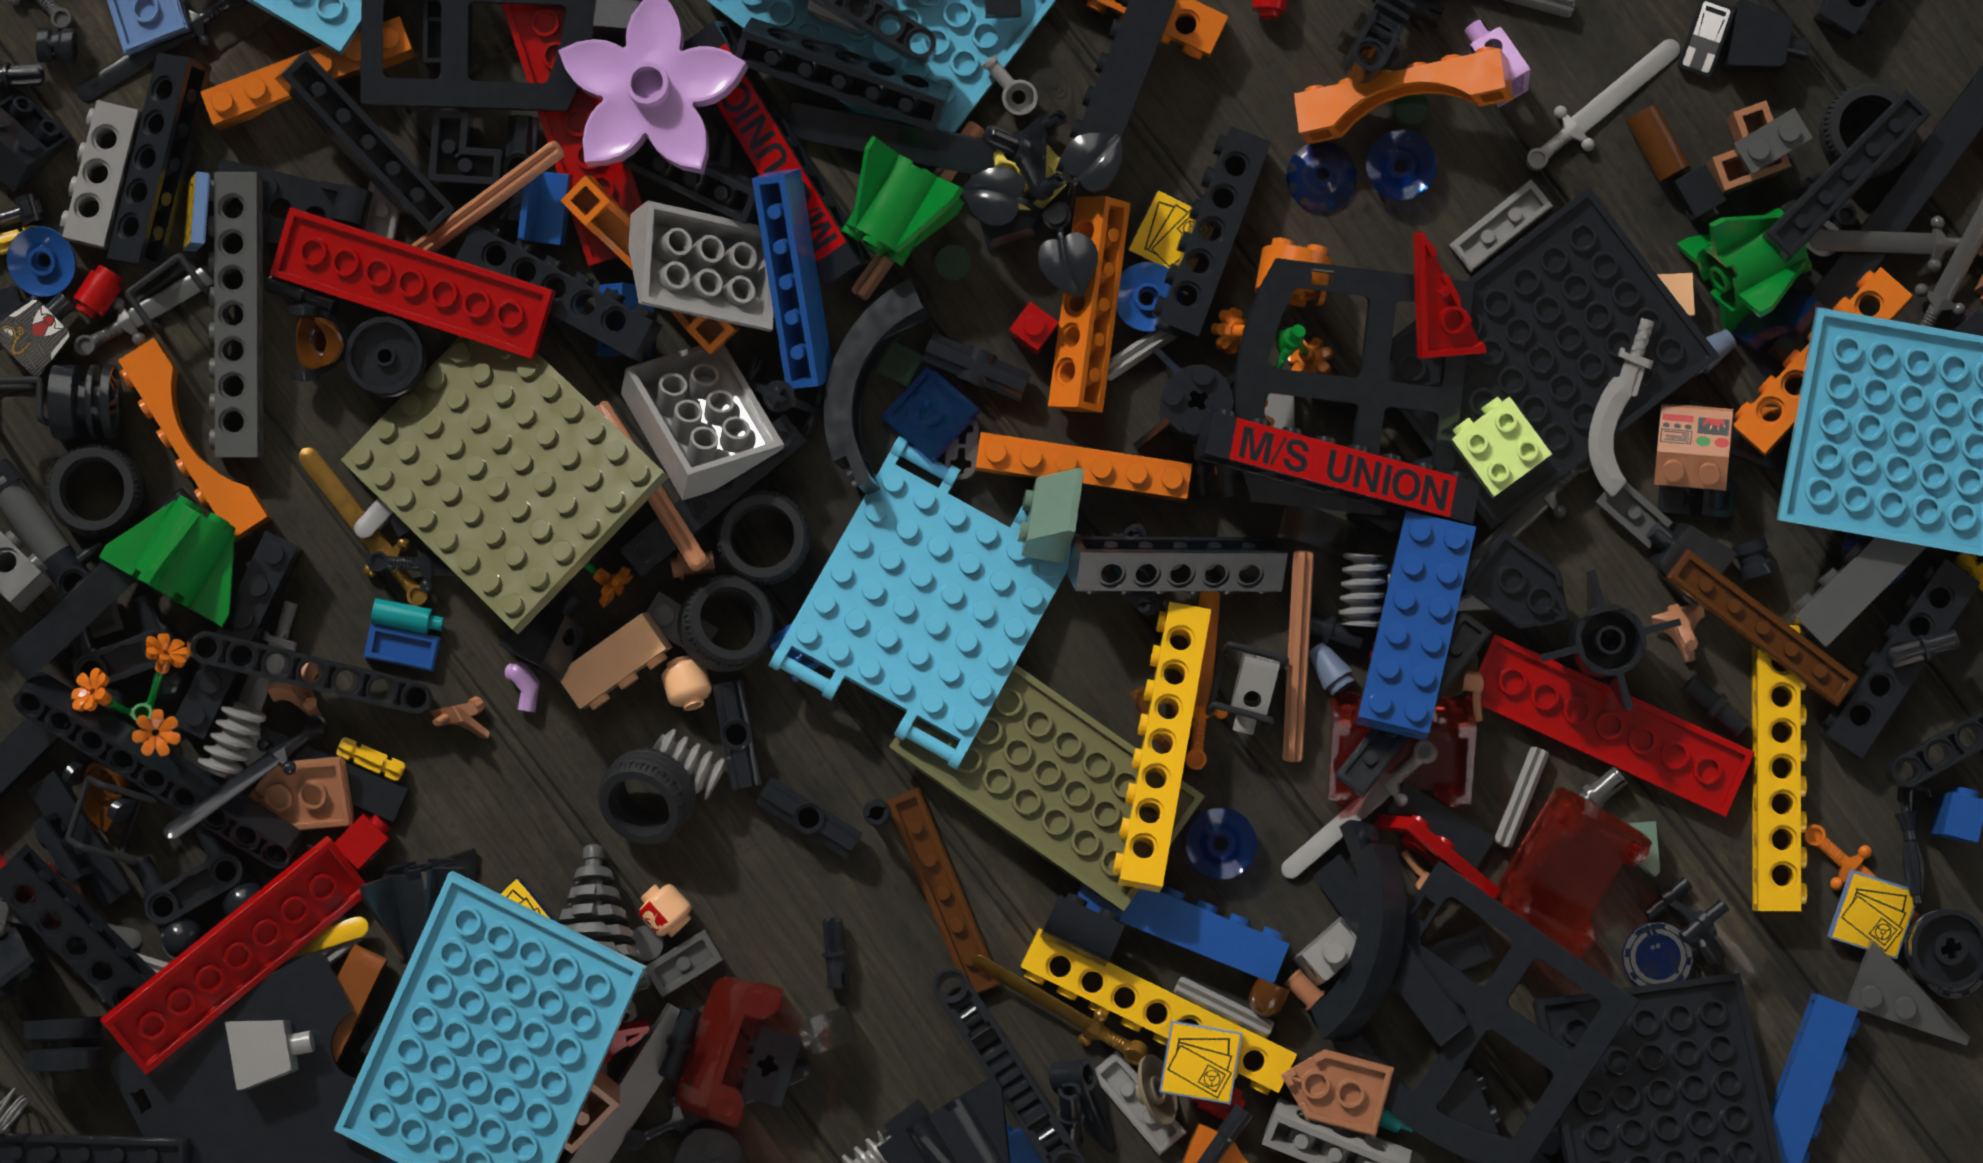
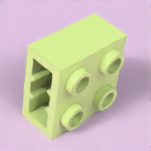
(1499, 445)

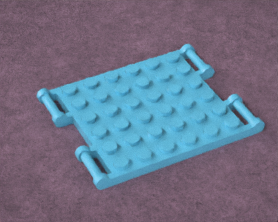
(922, 605)

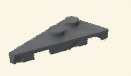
(1890, 993)

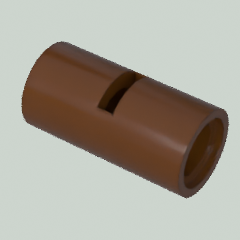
(1657, 143)

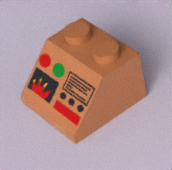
(1693, 446)

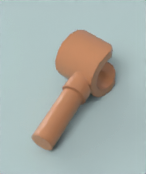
(1474, 682)
(1416, 867)

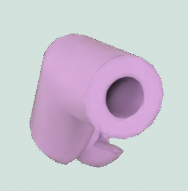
(526, 682)

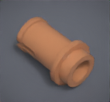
(681, 569)
(1305, 989)

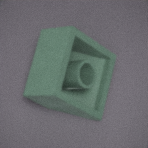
(1051, 515)

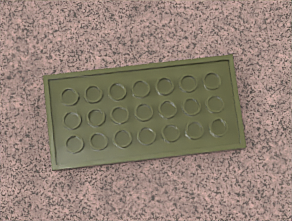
(1050, 782)

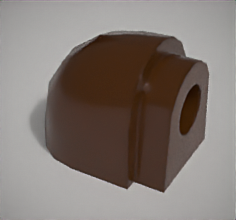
(1267, 998)

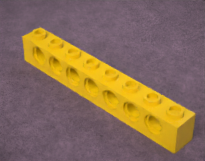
(1193, 625)
(1765, 786)
(1037, 966)

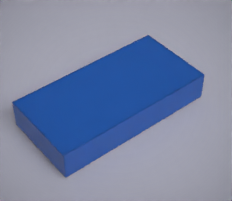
(402, 647)

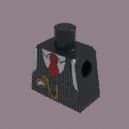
(35, 332)

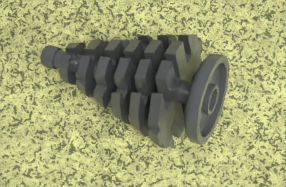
(597, 916)

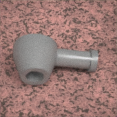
(1010, 86)

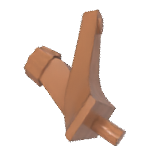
(1683, 634)
(298, 695)
(461, 716)

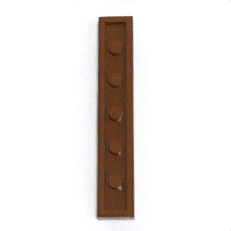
(1761, 628)
(940, 886)

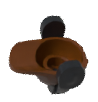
(318, 342)
(101, 805)

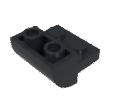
(1082, 929)

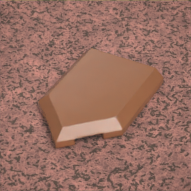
(311, 797)
(1340, 1090)

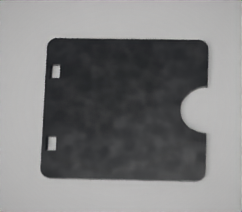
(271, 1123)

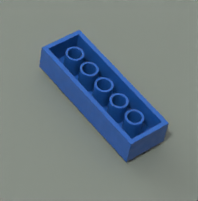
(1416, 625)

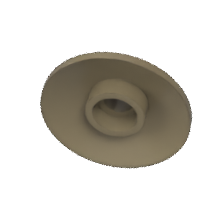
(1160, 1105)

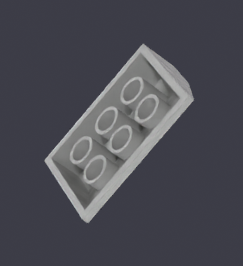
(700, 265)
(699, 418)

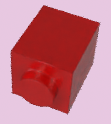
(1033, 328)
(364, 840)

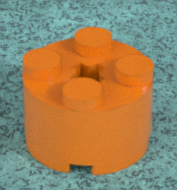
(1284, 249)

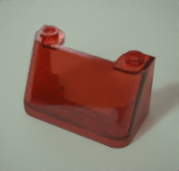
(1451, 732)
(1568, 867)
(726, 1007)

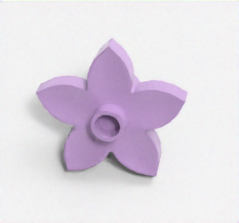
(650, 89)

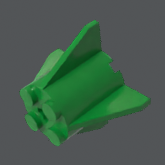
(898, 203)
(1744, 266)
(181, 557)

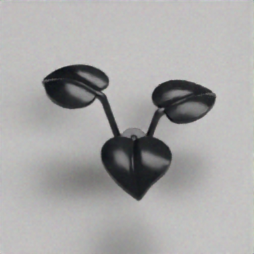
(1071, 259)

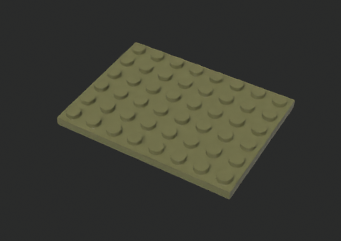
(504, 474)

